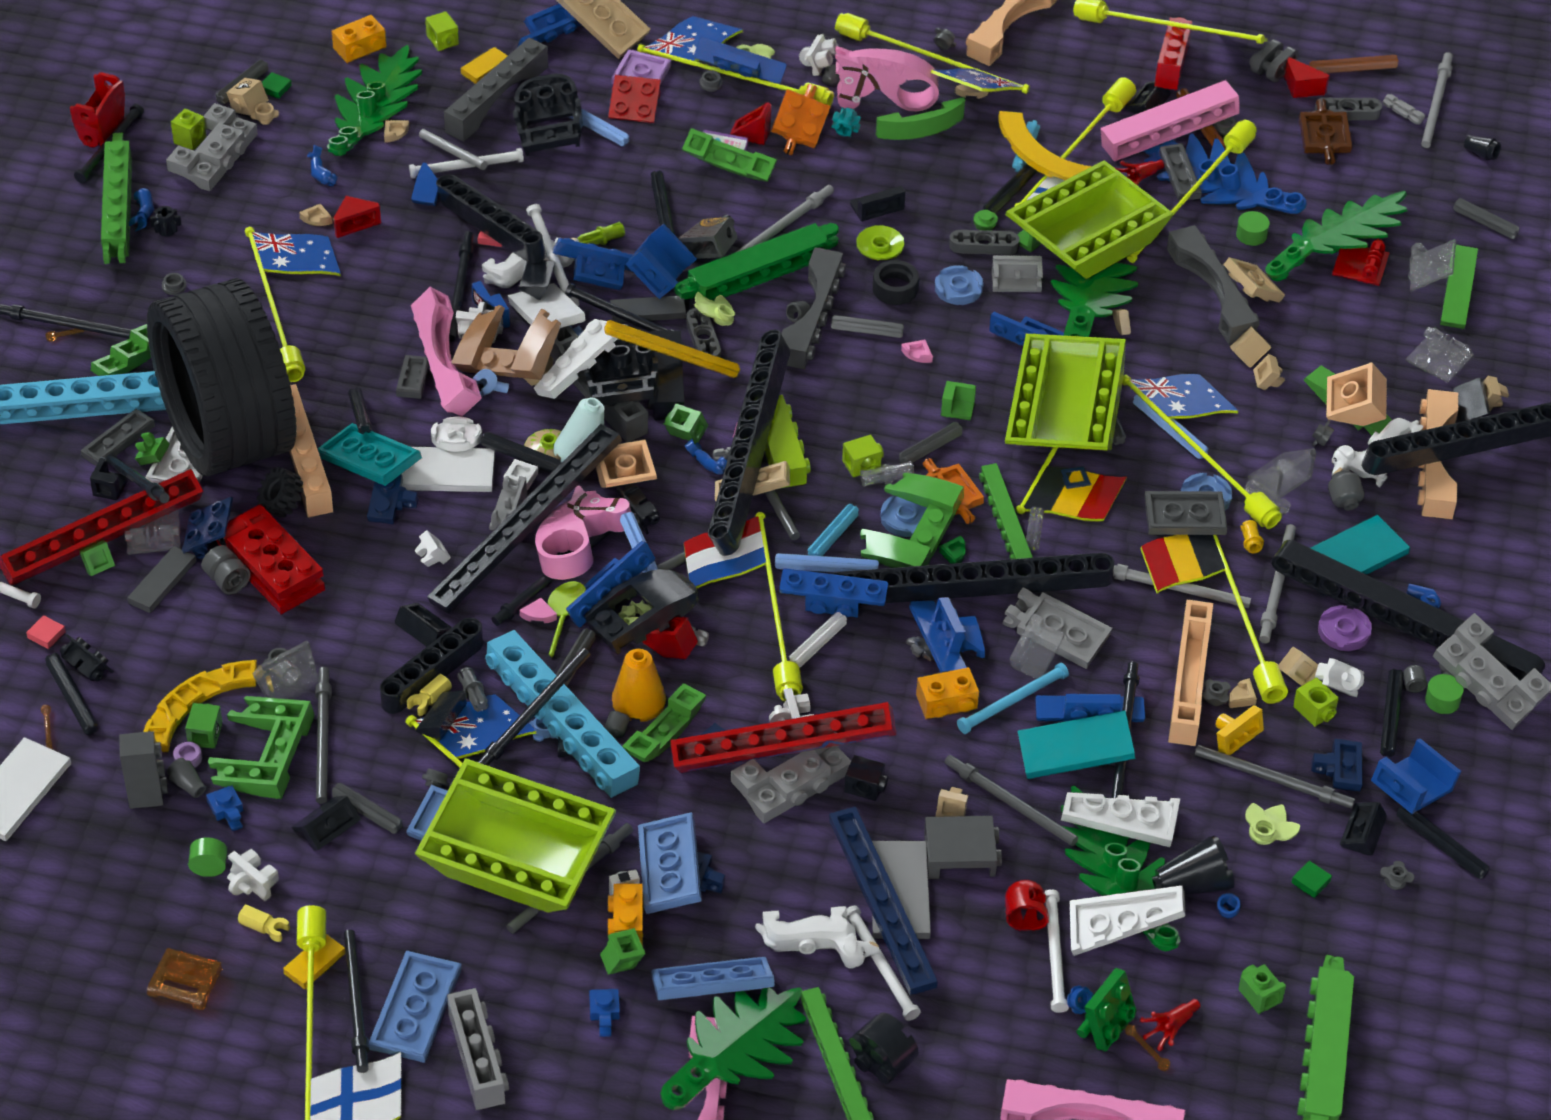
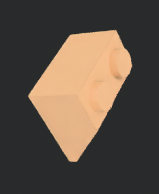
(1357, 396)
(626, 465)

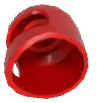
(1029, 896)

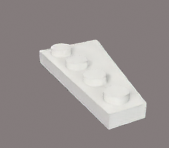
(576, 359)
(1137, 819)
(1118, 916)

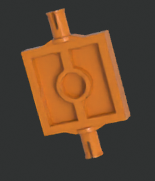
(800, 119)
(957, 475)

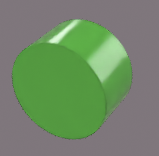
(1252, 228)
(1443, 694)
(207, 857)

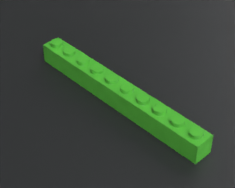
(1004, 512)
(834, 1055)

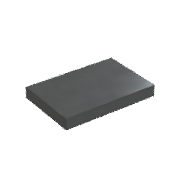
(1185, 513)

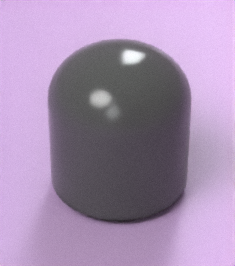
(830, 77)
(801, 307)
(1415, 678)
(617, 723)

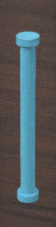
(966, 724)

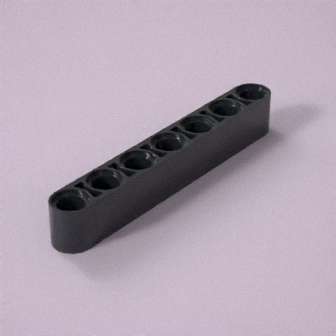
(491, 218)

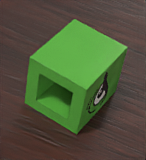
(204, 725)

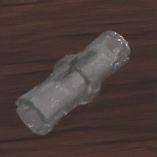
(871, 476)

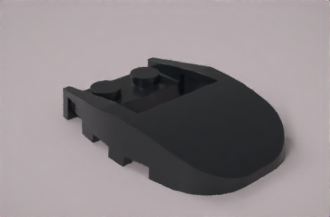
(544, 100)
(623, 374)
(662, 589)

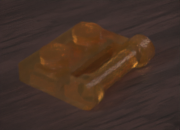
(186, 970)

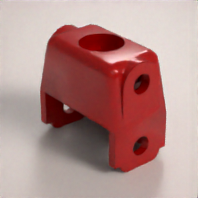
(101, 112)

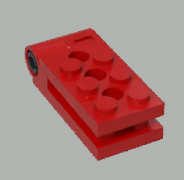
(275, 559)

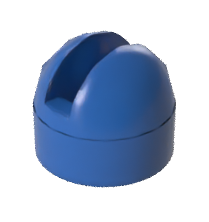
(1232, 903)

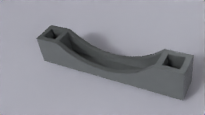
(469, 110)
(1193, 253)
(823, 275)
(626, 418)

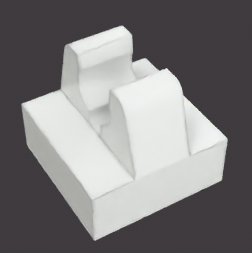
(433, 547)

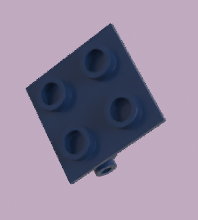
(207, 526)

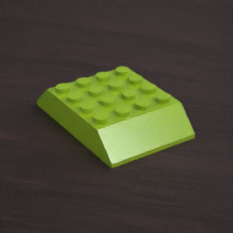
(1092, 218)
(1067, 392)
(514, 837)

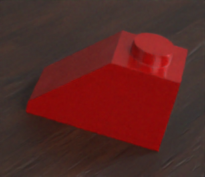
(674, 641)

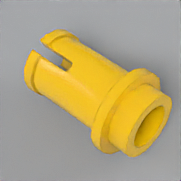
(1252, 540)

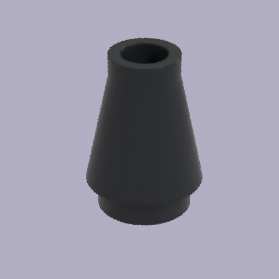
(1484, 147)

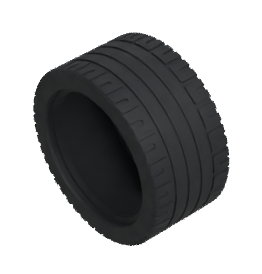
(221, 376)

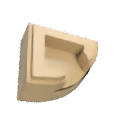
(963, 90)
(395, 130)
(316, 216)
(1121, 320)
(1242, 695)

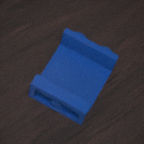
(660, 261)
(1418, 778)

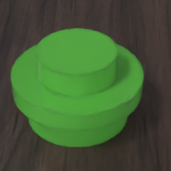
(985, 220)

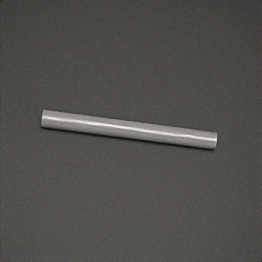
(453, 149)

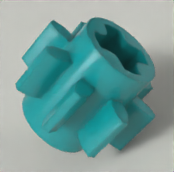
(846, 122)

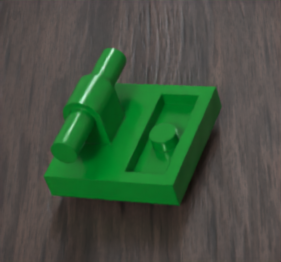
(1109, 1010)

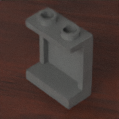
(961, 844)

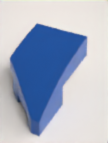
(425, 188)
(973, 636)

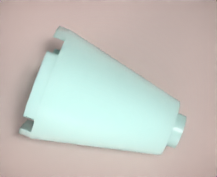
(582, 423)

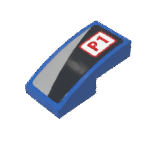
(480, 294)

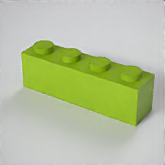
(785, 446)

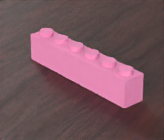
(1170, 120)

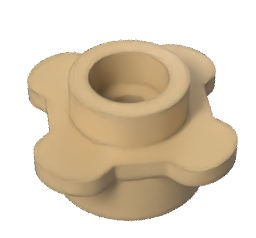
(264, 113)

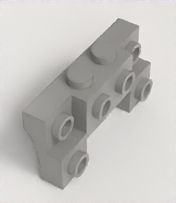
(218, 150)
(1487, 677)
(790, 782)

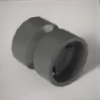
(226, 569)

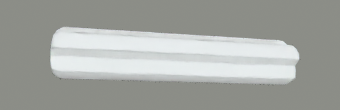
(818, 639)

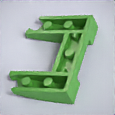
(942, 502)
(270, 776)

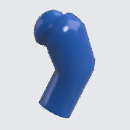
(1424, 594)

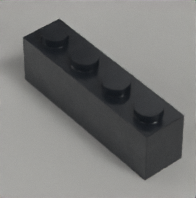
(670, 377)

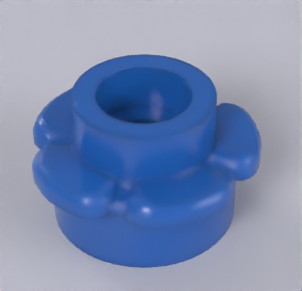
(1072, 999)

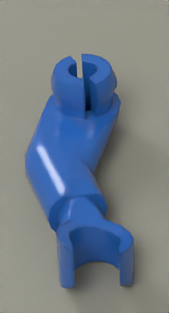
(318, 171)
(146, 208)
(705, 459)

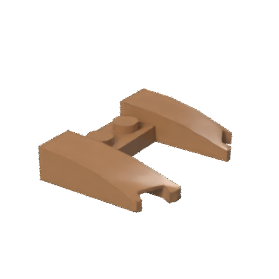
(528, 362)

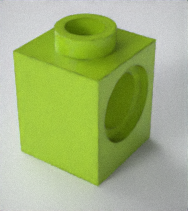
(442, 31)
(188, 129)
(862, 455)
(1315, 702)

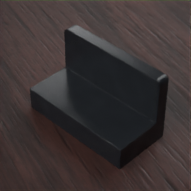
(879, 203)
(328, 821)

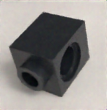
(865, 778)

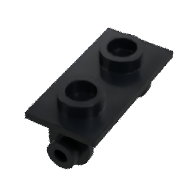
(644, 514)
(78, 651)

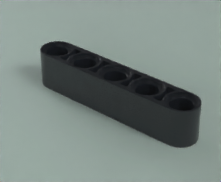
(438, 658)

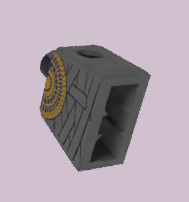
(710, 237)

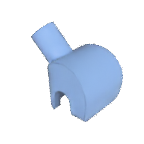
(489, 381)

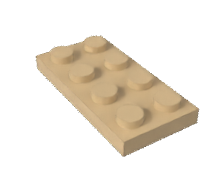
(608, 22)

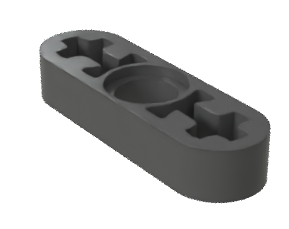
(1369, 107)
(967, 247)
(705, 328)

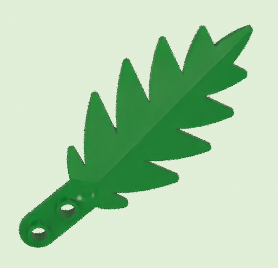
(375, 101)
(1338, 232)
(1092, 296)
(1118, 871)
(736, 1043)

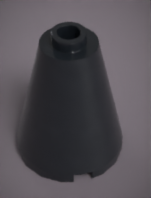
(1197, 869)

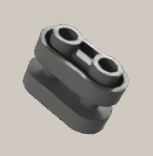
(1272, 59)

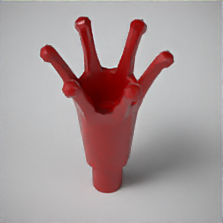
(1139, 172)
(1171, 1021)

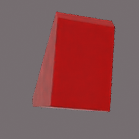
(1305, 80)
(754, 125)
(355, 216)

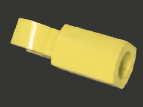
(429, 694)
(263, 922)

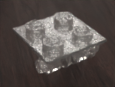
(1431, 264)
(1440, 355)
(155, 536)

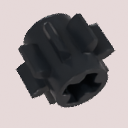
(165, 220)

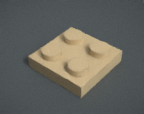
(1254, 280)

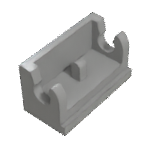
(1017, 274)
(508, 501)

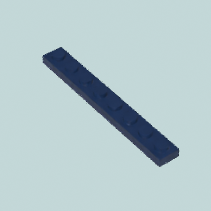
(883, 901)

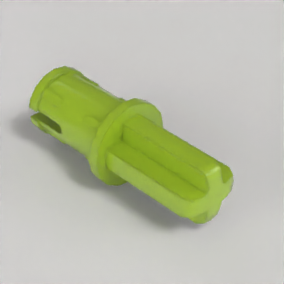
(603, 234)

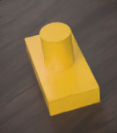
(1238, 731)

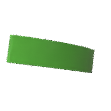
(920, 125)
(728, 157)
(667, 726)

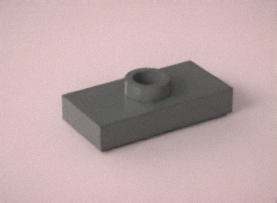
(412, 377)

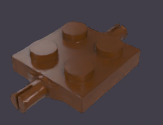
(1325, 132)

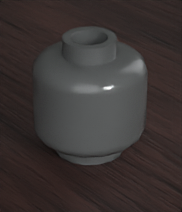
(1346, 490)

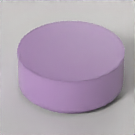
(188, 751)

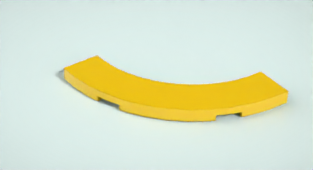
(1032, 152)
(197, 690)

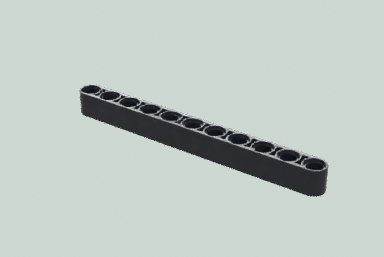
(1457, 439)
(749, 443)
(992, 577)
(1389, 604)

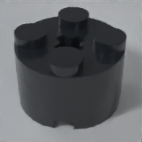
(883, 1047)

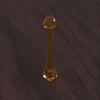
(51, 336)
(46, 710)
(1163, 1063)

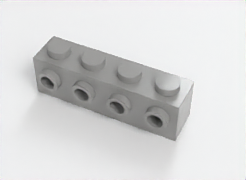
(476, 1049)

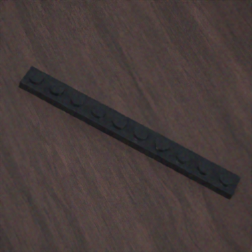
(524, 519)

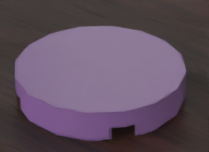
(1344, 628)

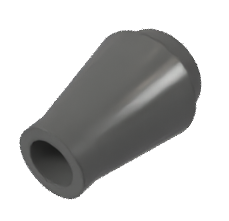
(185, 776)

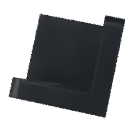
(107, 483)

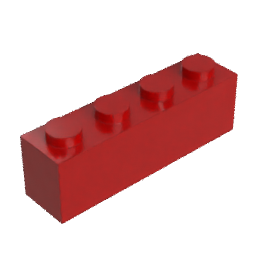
(1172, 55)

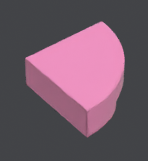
(917, 351)
(538, 611)

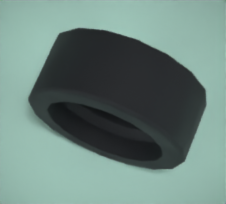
(895, 295)

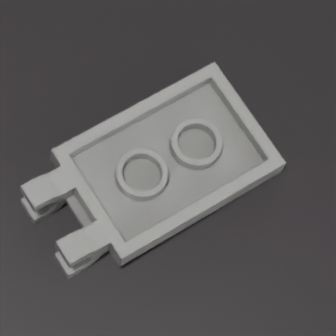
(1082, 633)

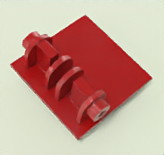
(634, 98)
(1362, 263)

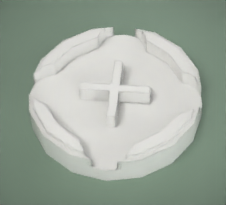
(456, 434)

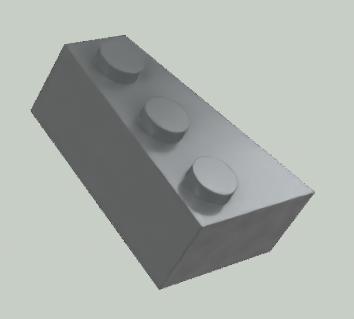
(143, 769)

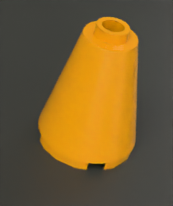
(639, 687)

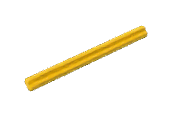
(671, 349)

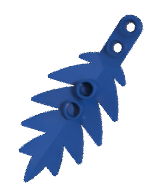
(1230, 181)

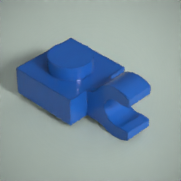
(226, 805)
(604, 1007)

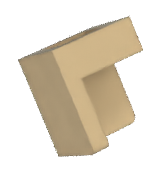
(1250, 346)
(1298, 666)

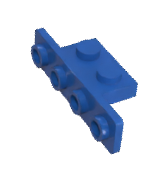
(549, 24)
(739, 61)
(594, 263)
(1016, 331)
(610, 576)
(833, 592)
(941, 632)
(1084, 705)

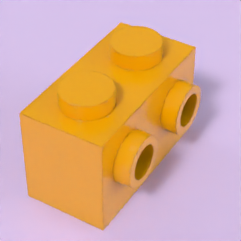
(359, 38)
(947, 693)
(627, 909)

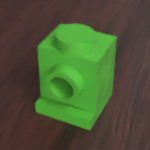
(686, 423)
(622, 951)
(1261, 988)

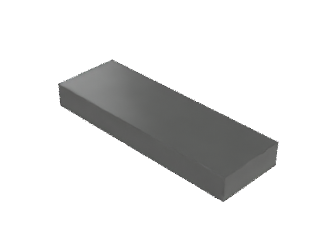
(1179, 170)
(652, 308)
(118, 436)
(161, 579)

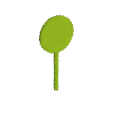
(559, 601)

